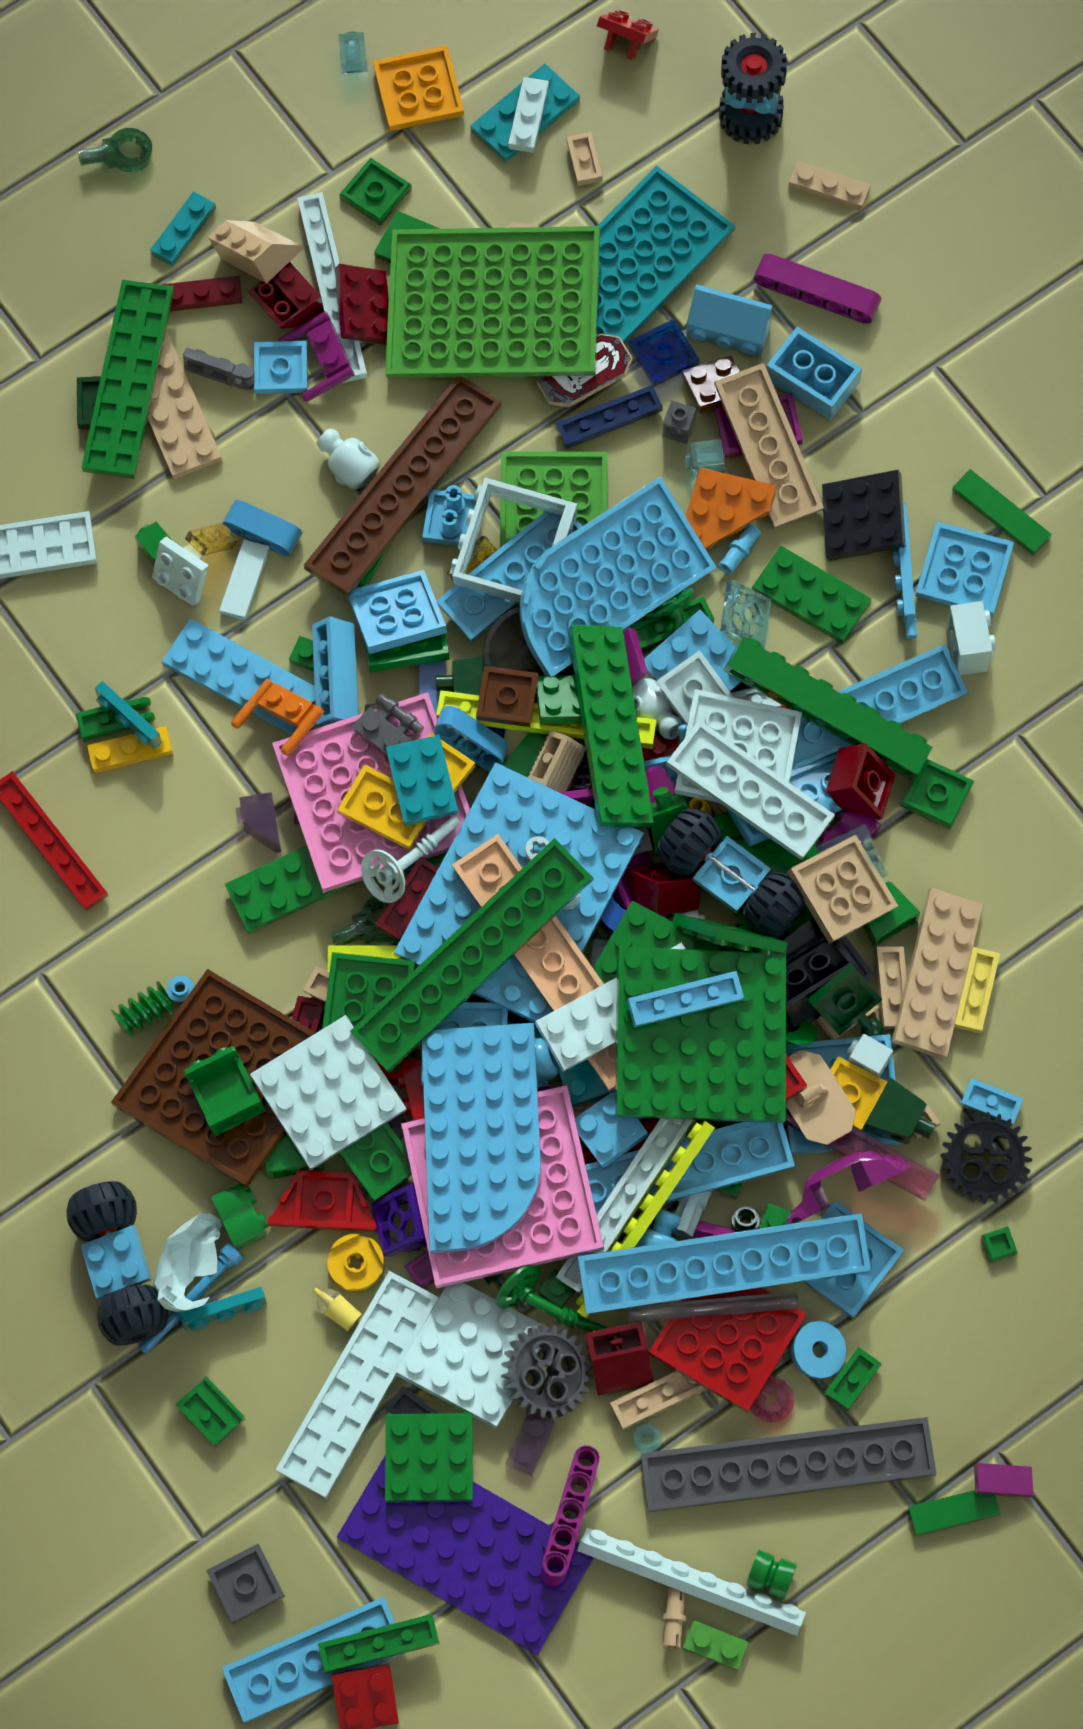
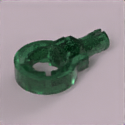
(113, 157)
(359, 930)

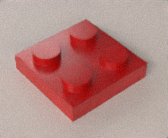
(365, 1697)

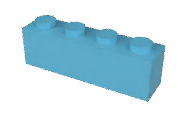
(335, 670)

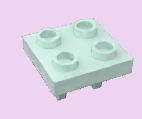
(180, 570)

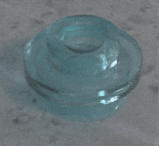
(650, 1430)

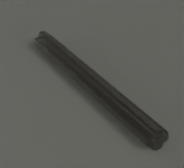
(714, 1306)

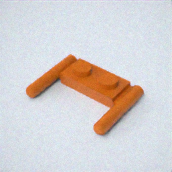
(285, 706)

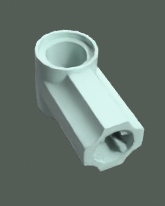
(690, 1213)

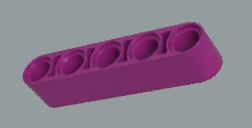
(817, 288)
(566, 1527)

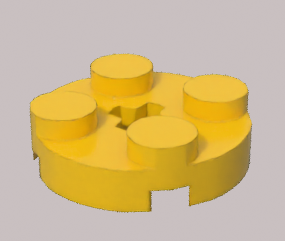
(360, 1247)

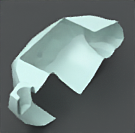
(186, 1255)

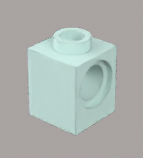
(869, 1055)

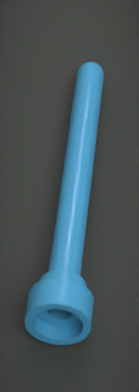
(229, 1258)

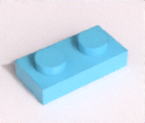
(986, 1098)

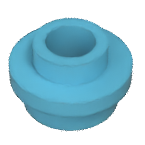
(175, 996)

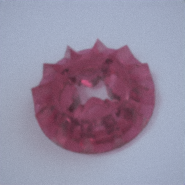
(774, 1412)

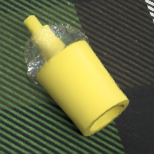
(337, 1308)

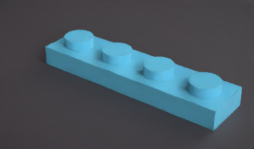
(685, 999)

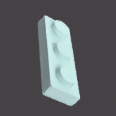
(528, 114)

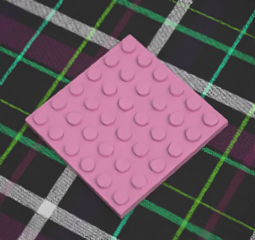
(321, 775)
(556, 1224)

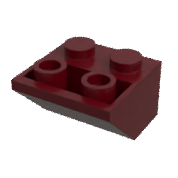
(288, 298)
(619, 1358)

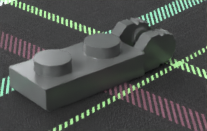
(218, 369)

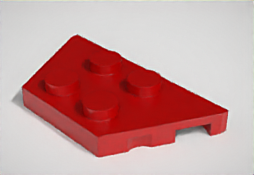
(323, 1202)

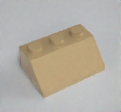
(253, 248)

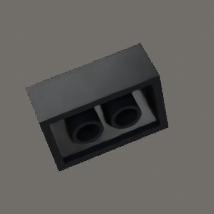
(809, 971)

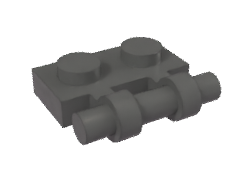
(381, 733)

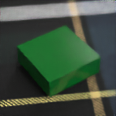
(999, 1244)

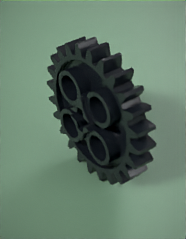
(985, 1184)

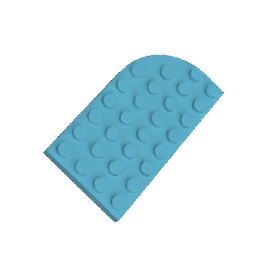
(610, 572)
(480, 1132)

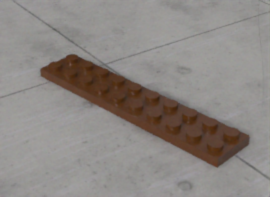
(402, 485)

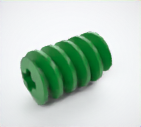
(143, 1009)

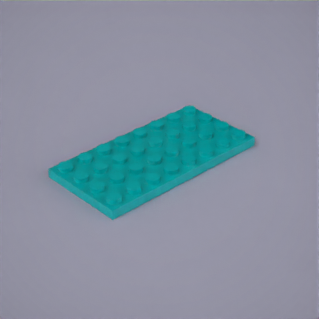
(651, 250)

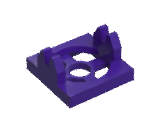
(384, 1222)

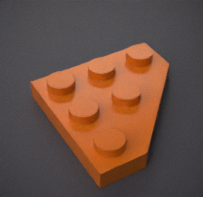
(726, 504)

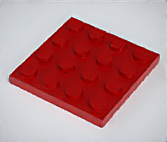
(728, 1351)

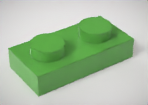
(715, 1645)

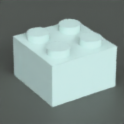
(970, 638)

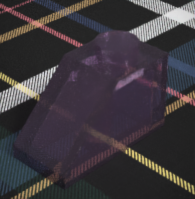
(259, 819)

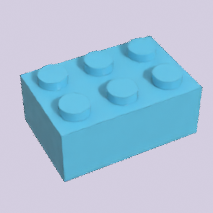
(814, 373)

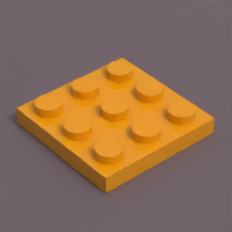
(418, 88)

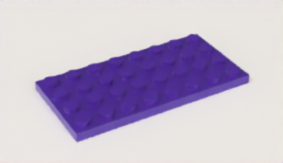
(470, 1555)

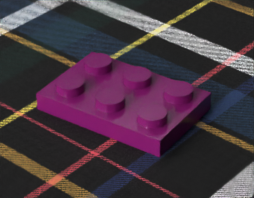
(729, 442)

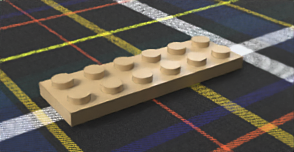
(179, 419)
(769, 443)
(937, 973)

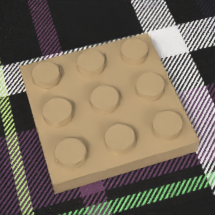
(842, 889)

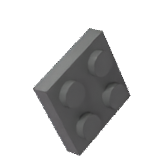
(245, 1583)

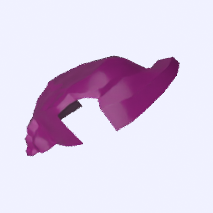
(867, 1169)

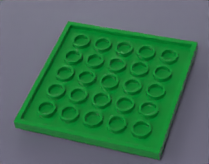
(707, 1062)

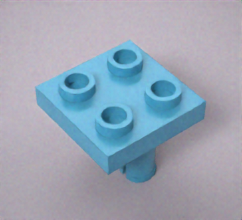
(447, 516)

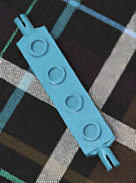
(904, 583)

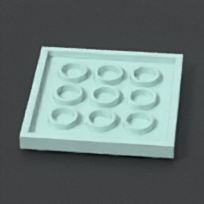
(756, 728)
(327, 1092)
(463, 1350)

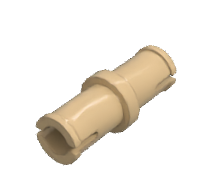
(674, 1619)

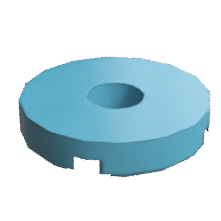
(832, 1344)

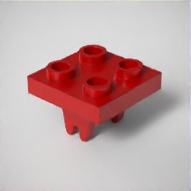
(620, 23)

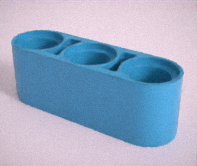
(262, 527)
(470, 737)

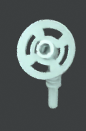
(395, 869)

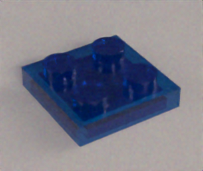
(663, 352)

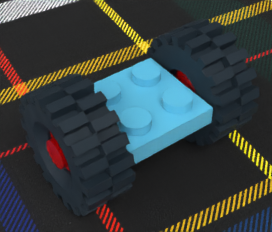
(753, 82)

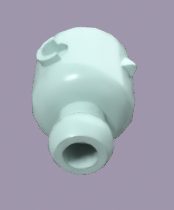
(349, 459)
(653, 705)

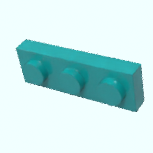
(183, 228)
(127, 716)
(223, 1309)

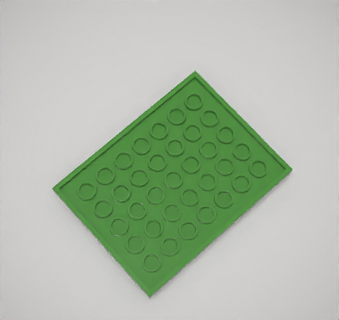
(493, 302)

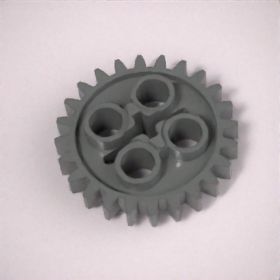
(568, 1383)

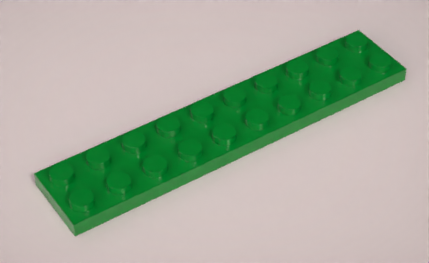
(472, 955)

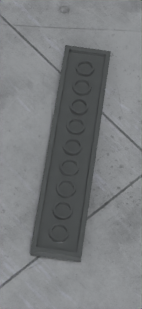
(788, 1464)

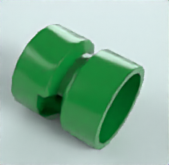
(771, 1574)

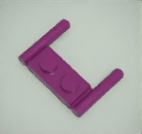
(328, 351)

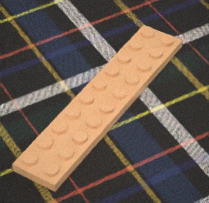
(551, 955)

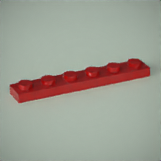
(50, 842)

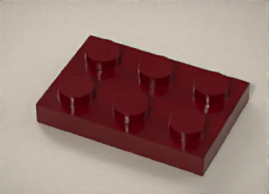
(362, 303)

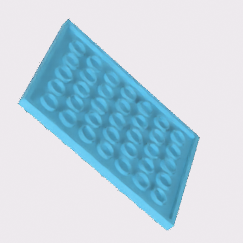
(517, 812)

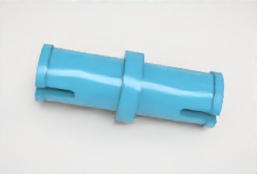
(739, 549)

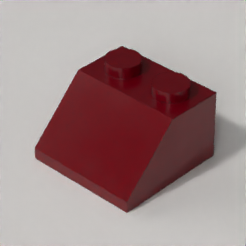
(860, 781)
(662, 890)

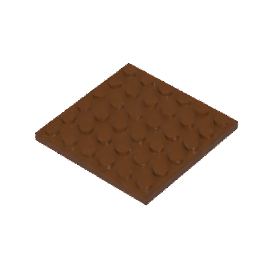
(161, 1096)

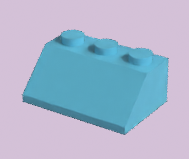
(729, 321)

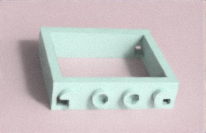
(474, 520)

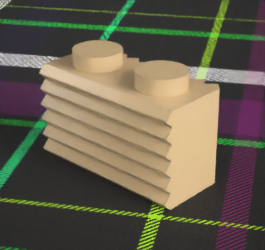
(557, 762)

